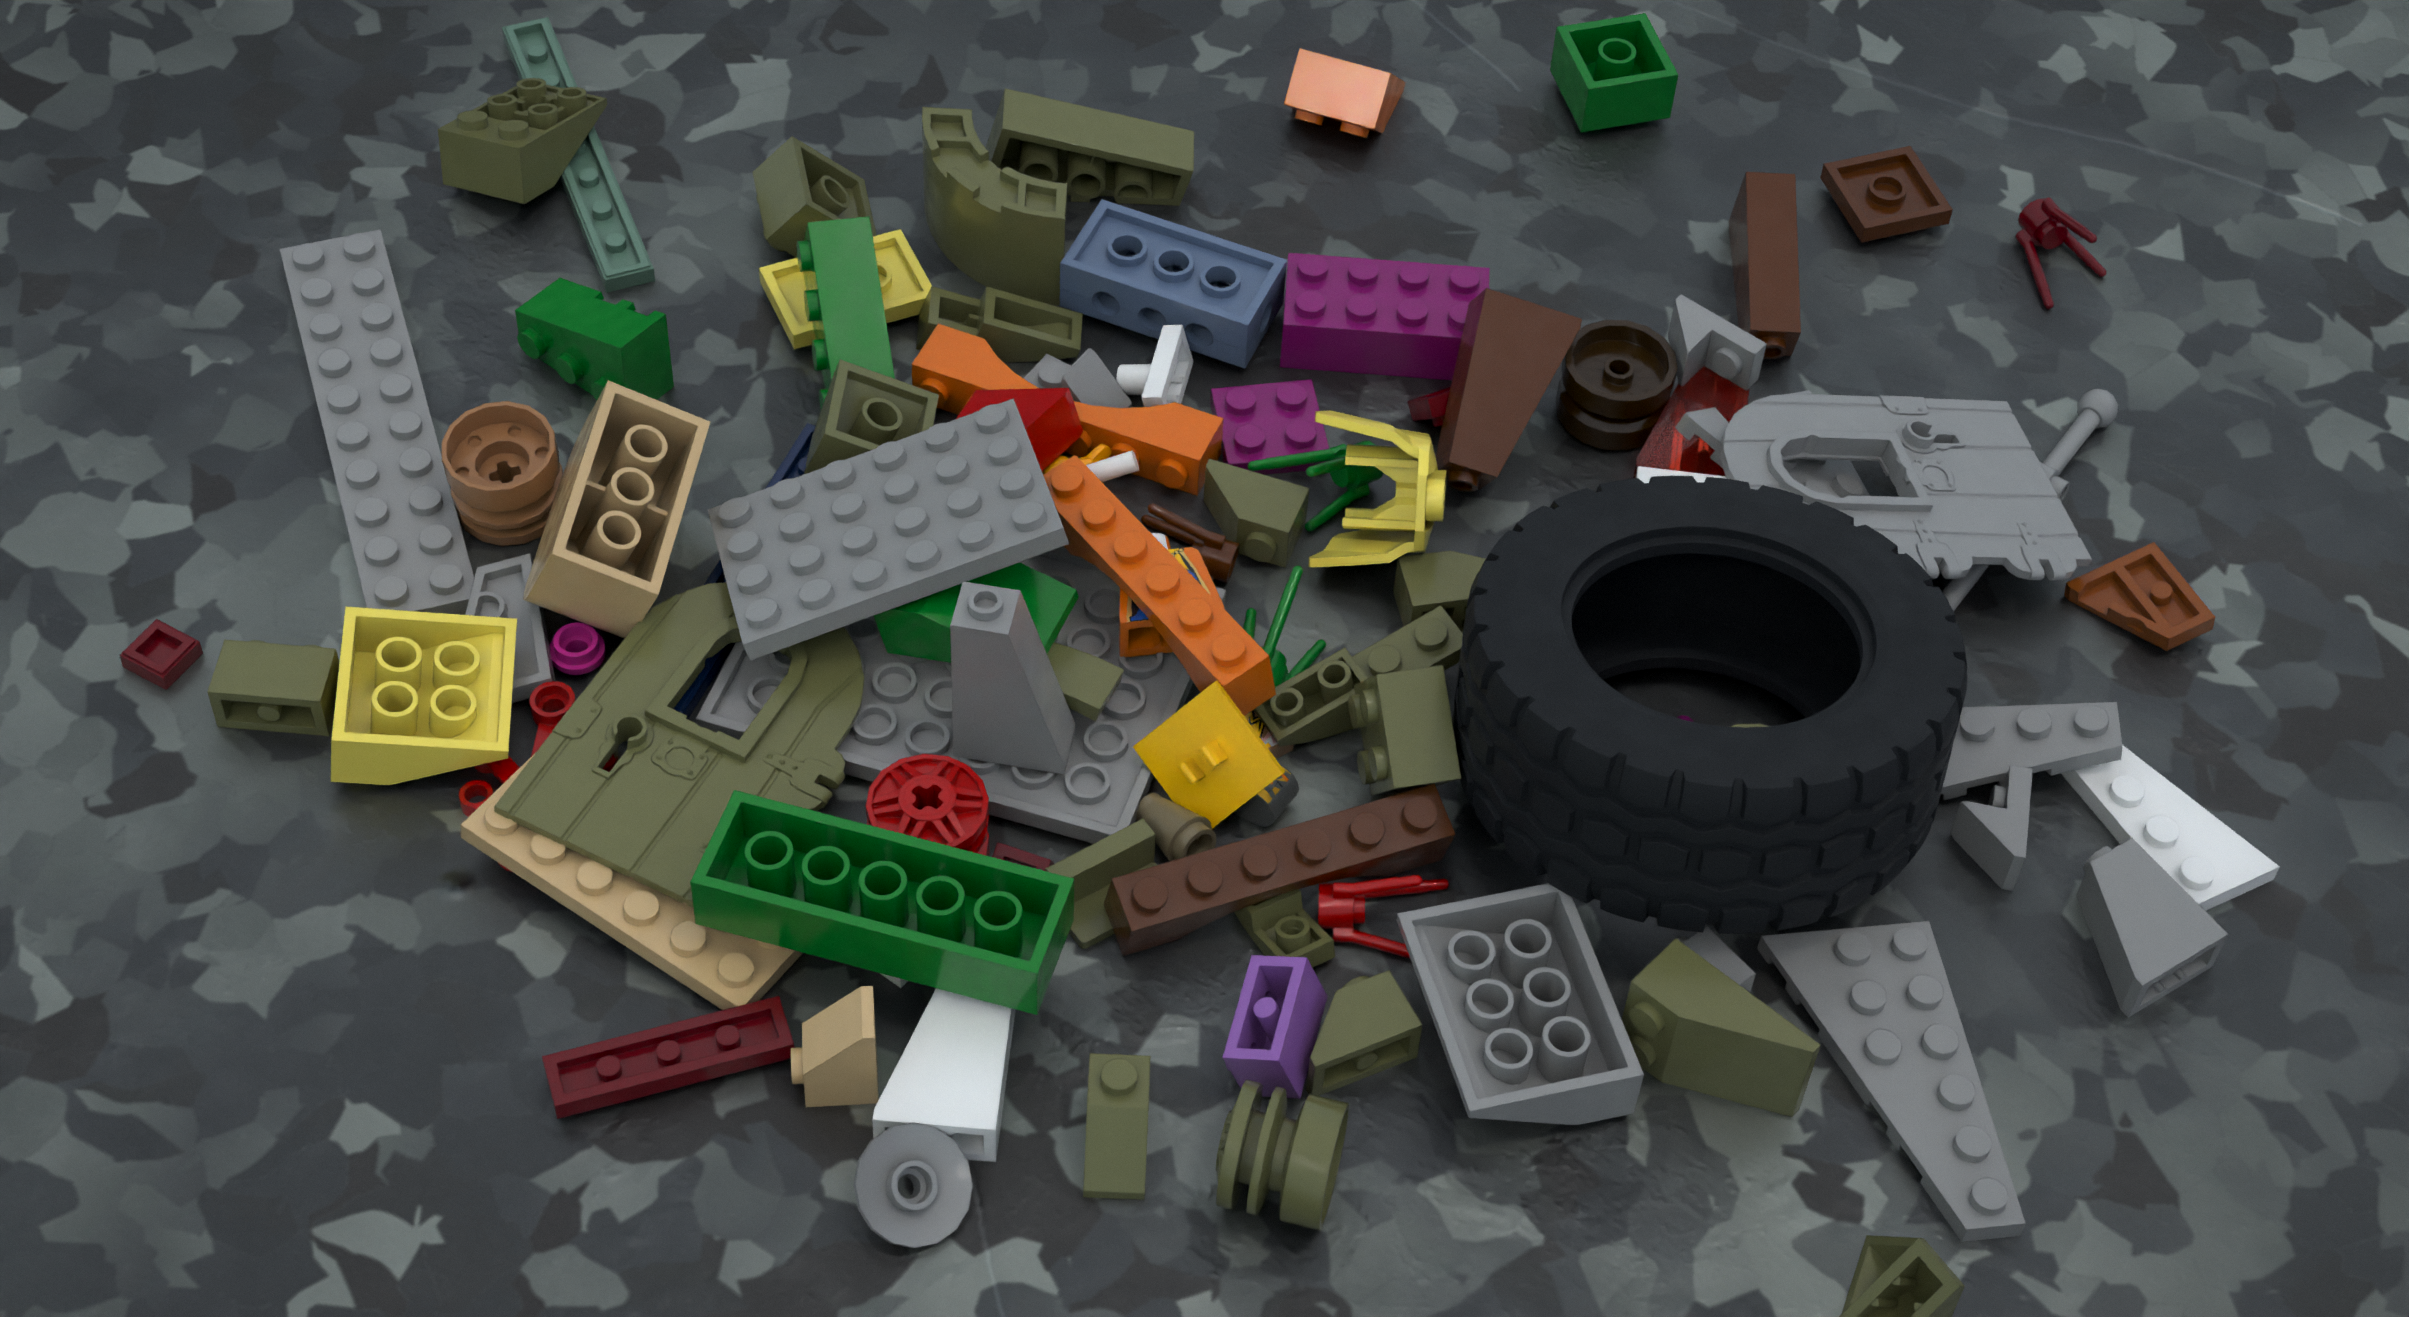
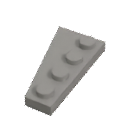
(2031, 737)

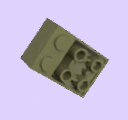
(517, 140)

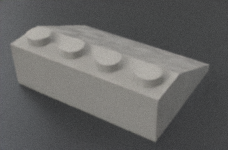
(1523, 1008)

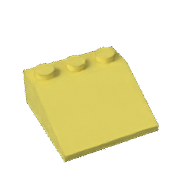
(420, 694)

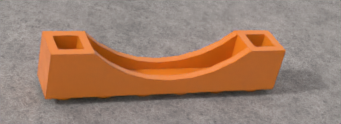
(1168, 439)
(1176, 604)

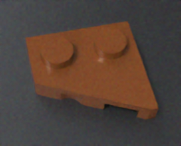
(2143, 597)

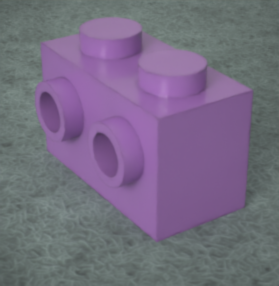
(1275, 1024)

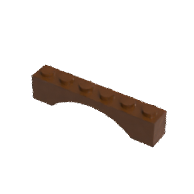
(1195, 890)

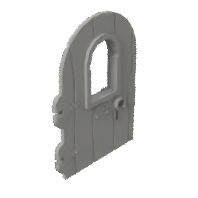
(1959, 470)

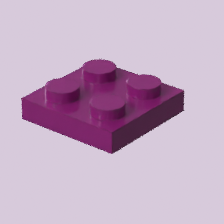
(1268, 422)

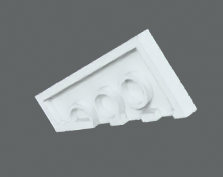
(2173, 829)

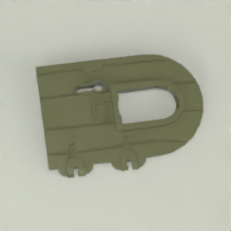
(675, 777)

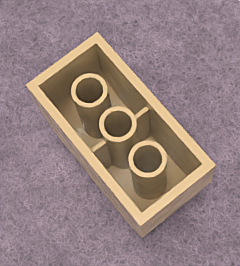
(617, 511)

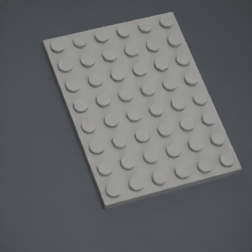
(910, 714)

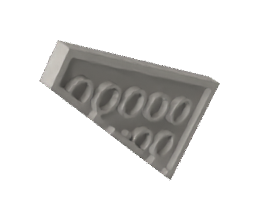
(1903, 1048)

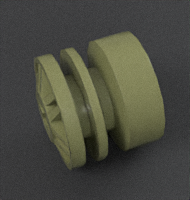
(1281, 1154)

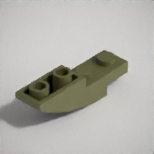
(1316, 700)

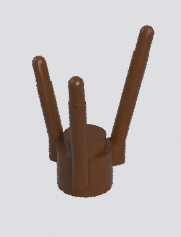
(1216, 551)

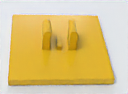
(1209, 756)

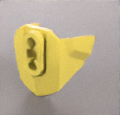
(1404, 521)

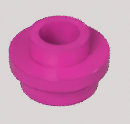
(577, 649)

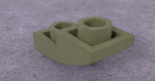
(1084, 679)
(1285, 929)

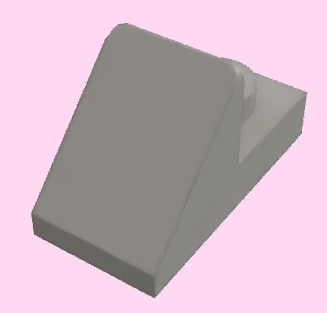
(1710, 341)
(1087, 380)
(1998, 831)

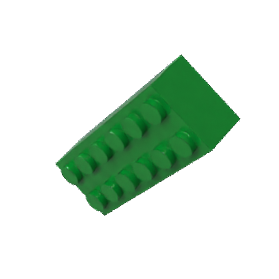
(884, 901)

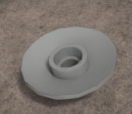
(939, 1182)

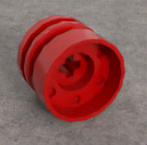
(932, 801)

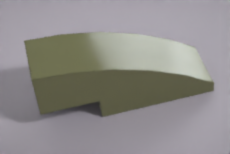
(1011, 324)

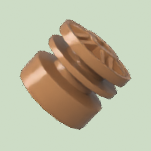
(502, 471)

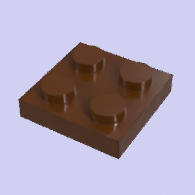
(1886, 193)

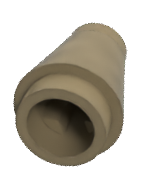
(1176, 828)

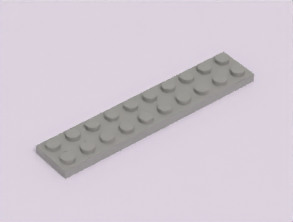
(378, 426)

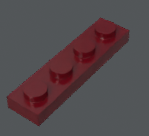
(668, 1057)

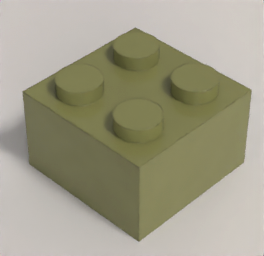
(1404, 730)

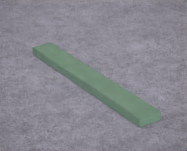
(589, 176)

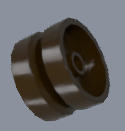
(1615, 384)

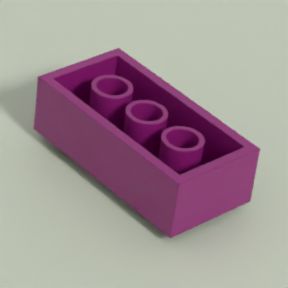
(1376, 315)

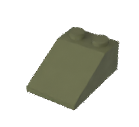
(1714, 1035)

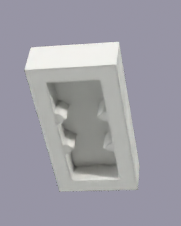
(1167, 375)

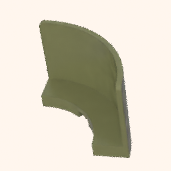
(989, 219)

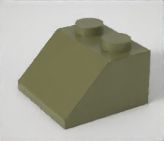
(805, 187)
(865, 412)

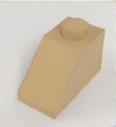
(839, 1053)

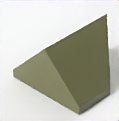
(1901, 1281)

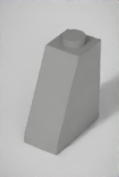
(2144, 926)

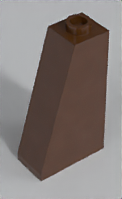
(1767, 260)
(1498, 380)

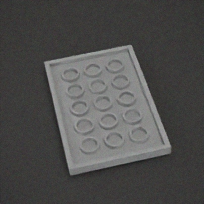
(884, 528)

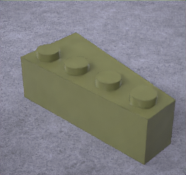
(1092, 150)

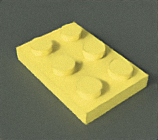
(900, 276)

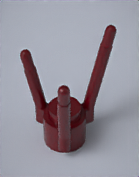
(2046, 227)

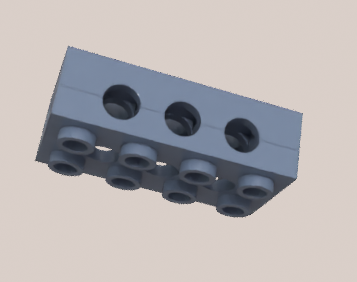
(1161, 273)

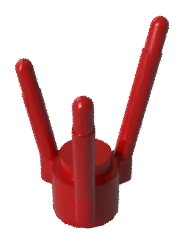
(1344, 905)

